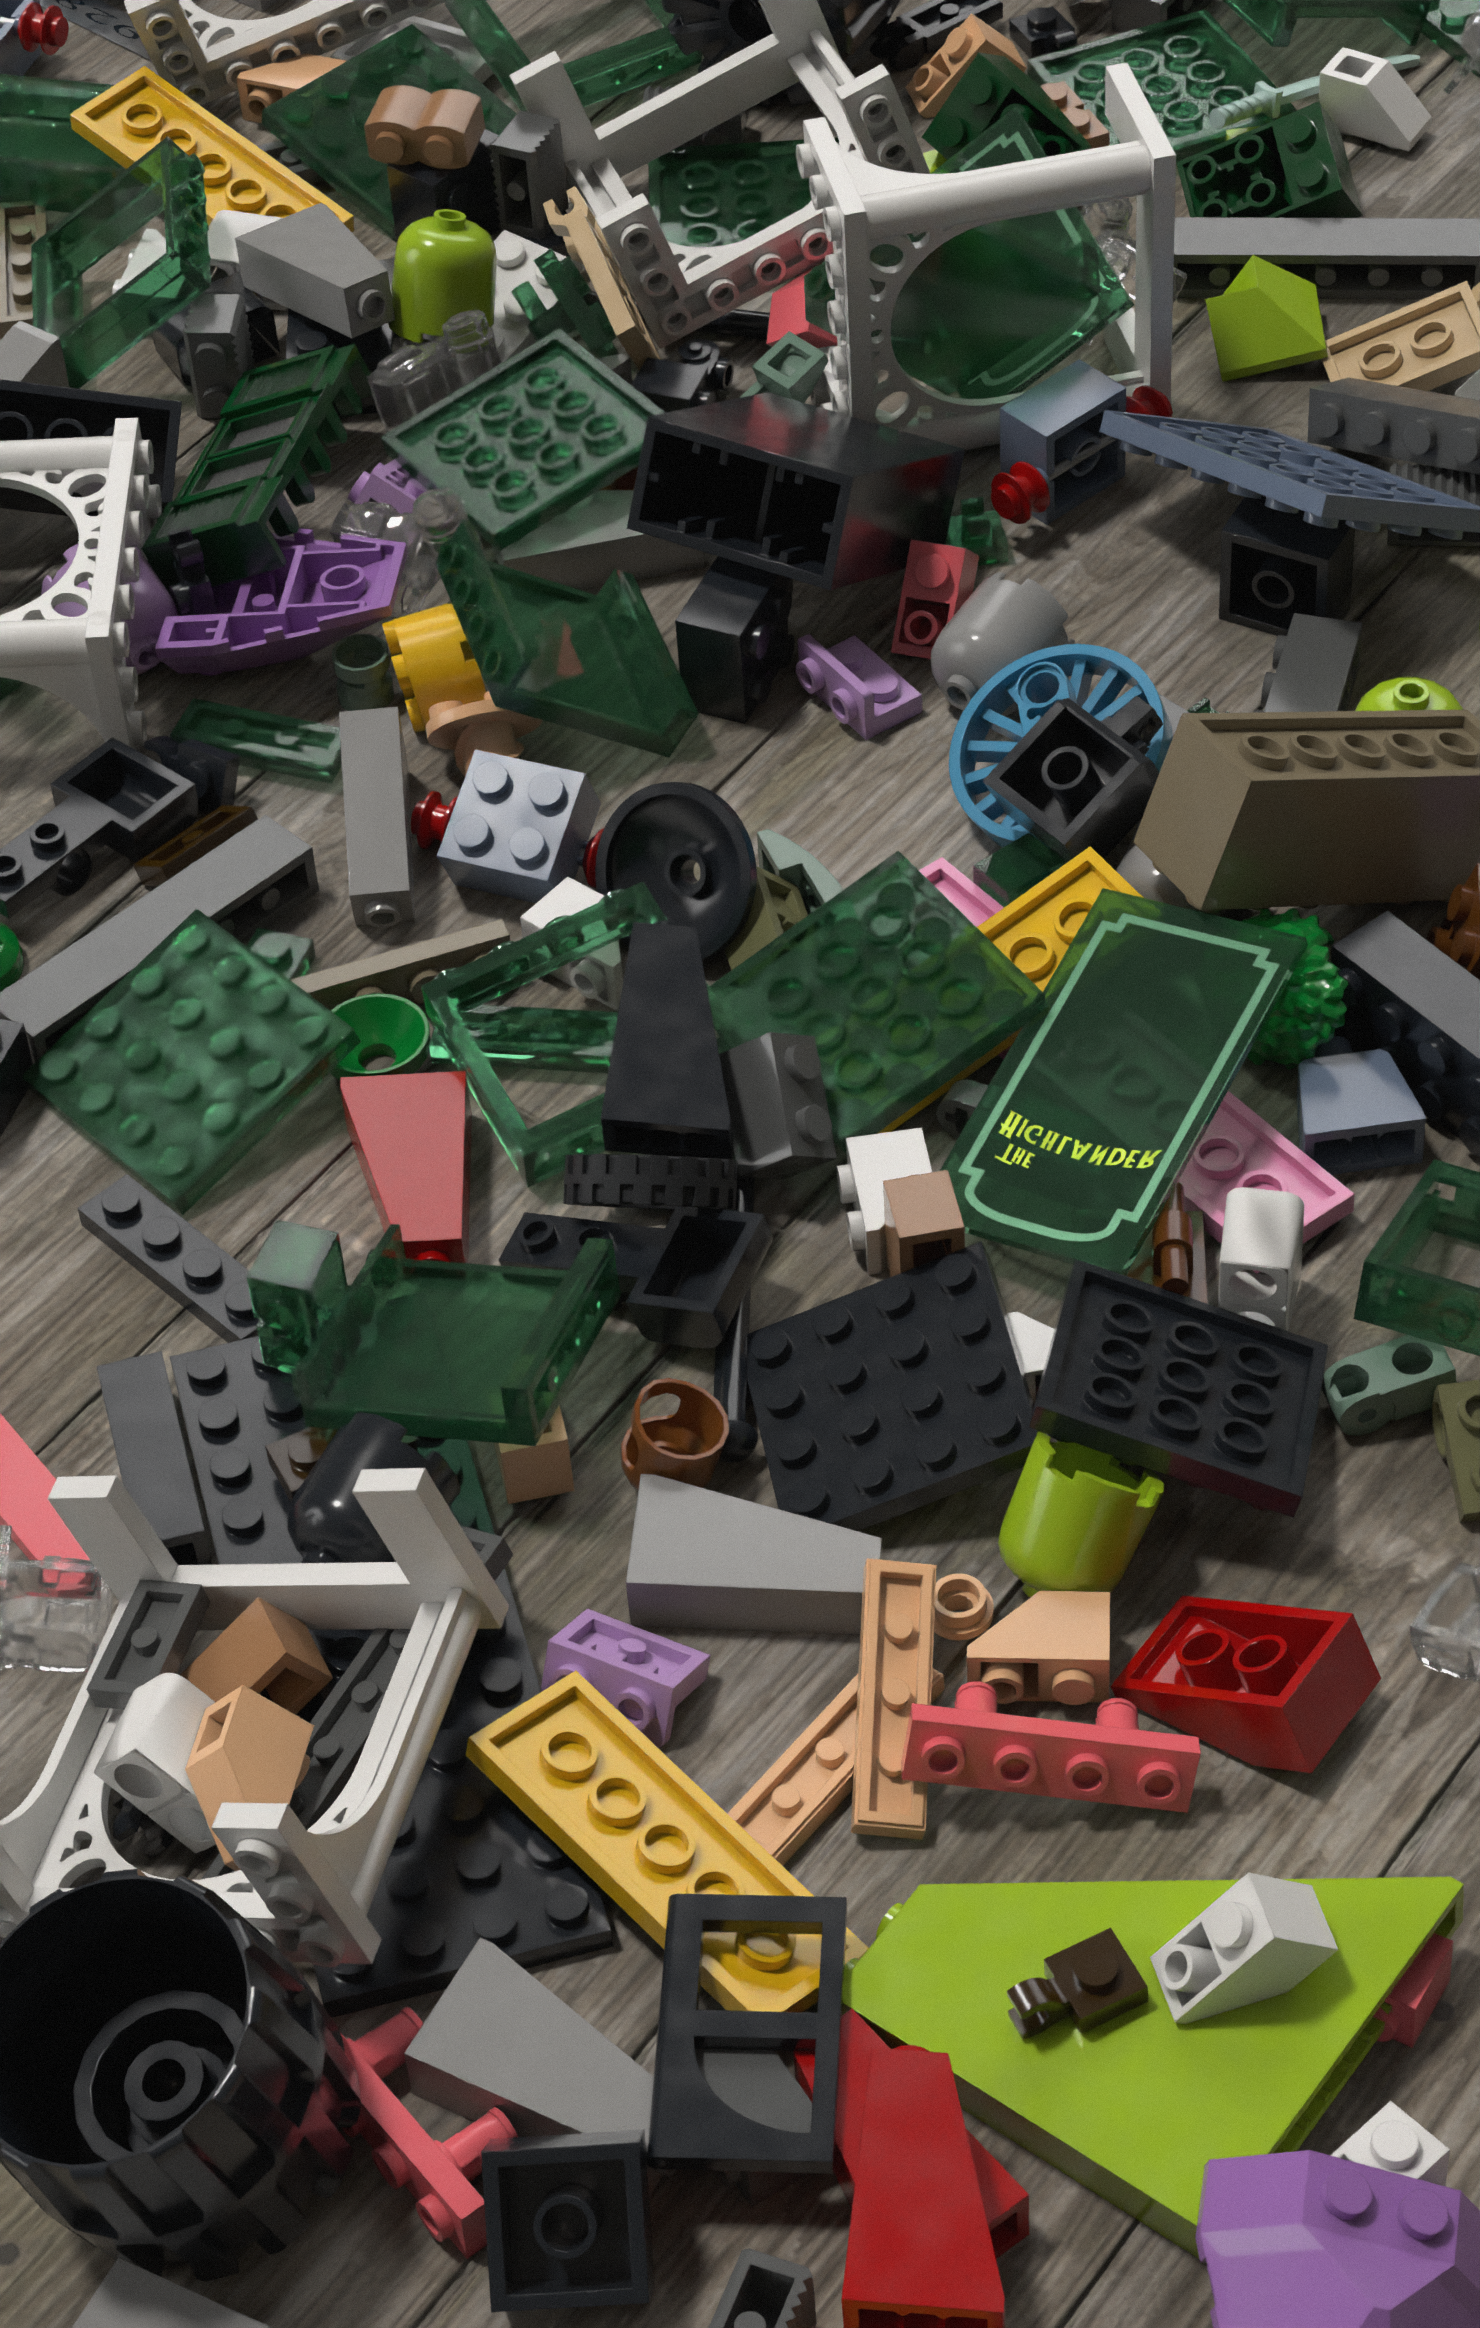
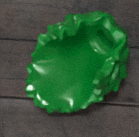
(1311, 1000)

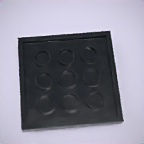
(1181, 1388)
(892, 1394)

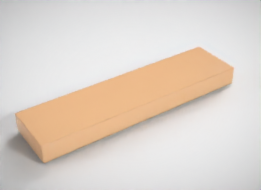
(891, 1677)
(807, 1778)

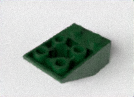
(988, 93)
(1274, 172)

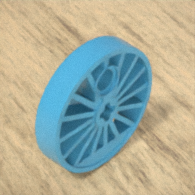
(1031, 684)

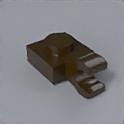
(1084, 1982)

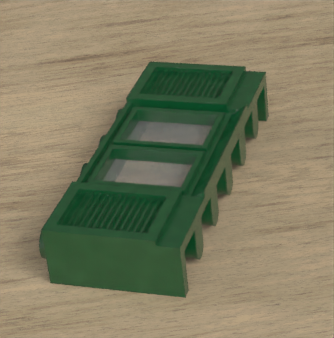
(257, 456)

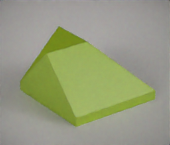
(1265, 321)

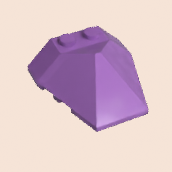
(289, 611)
(1335, 2245)

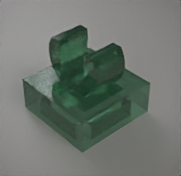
(978, 532)

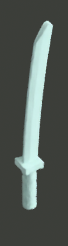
(1270, 99)

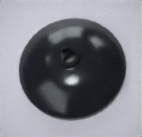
(658, 841)

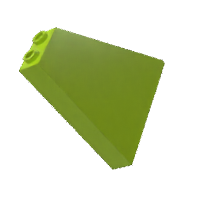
(1140, 2096)

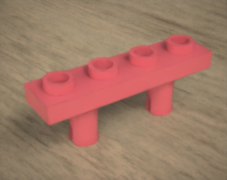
(1048, 1756)
(407, 2155)

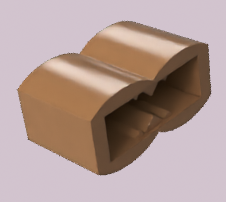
(424, 127)

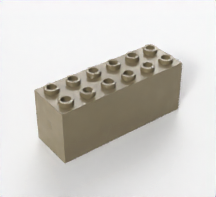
(1316, 808)

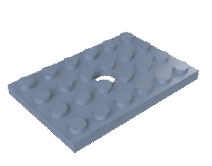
(1293, 475)

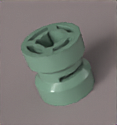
(362, 681)

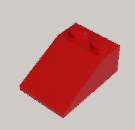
(1253, 1678)

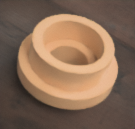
(965, 1594)

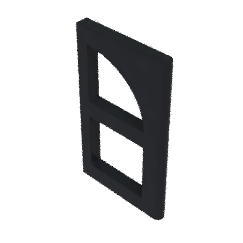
(687, 2119)

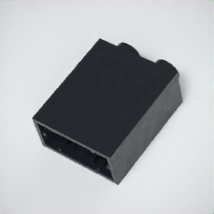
(793, 488)

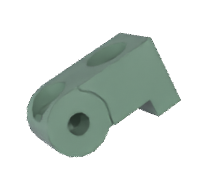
(1386, 1383)

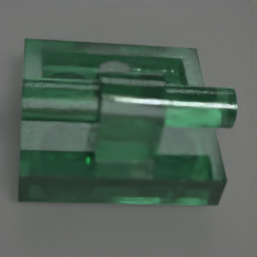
(572, 312)

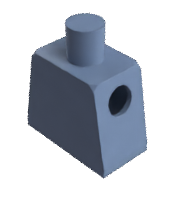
(1357, 1110)

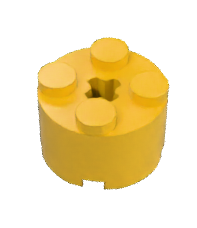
(433, 662)

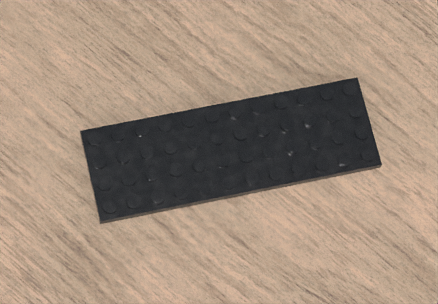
(465, 1851)

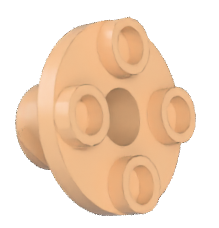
(477, 727)

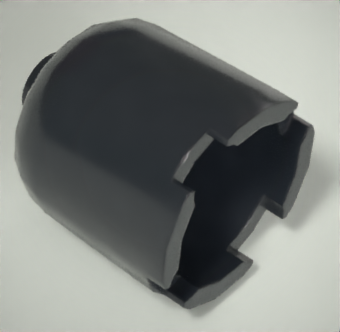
(326, 1515)

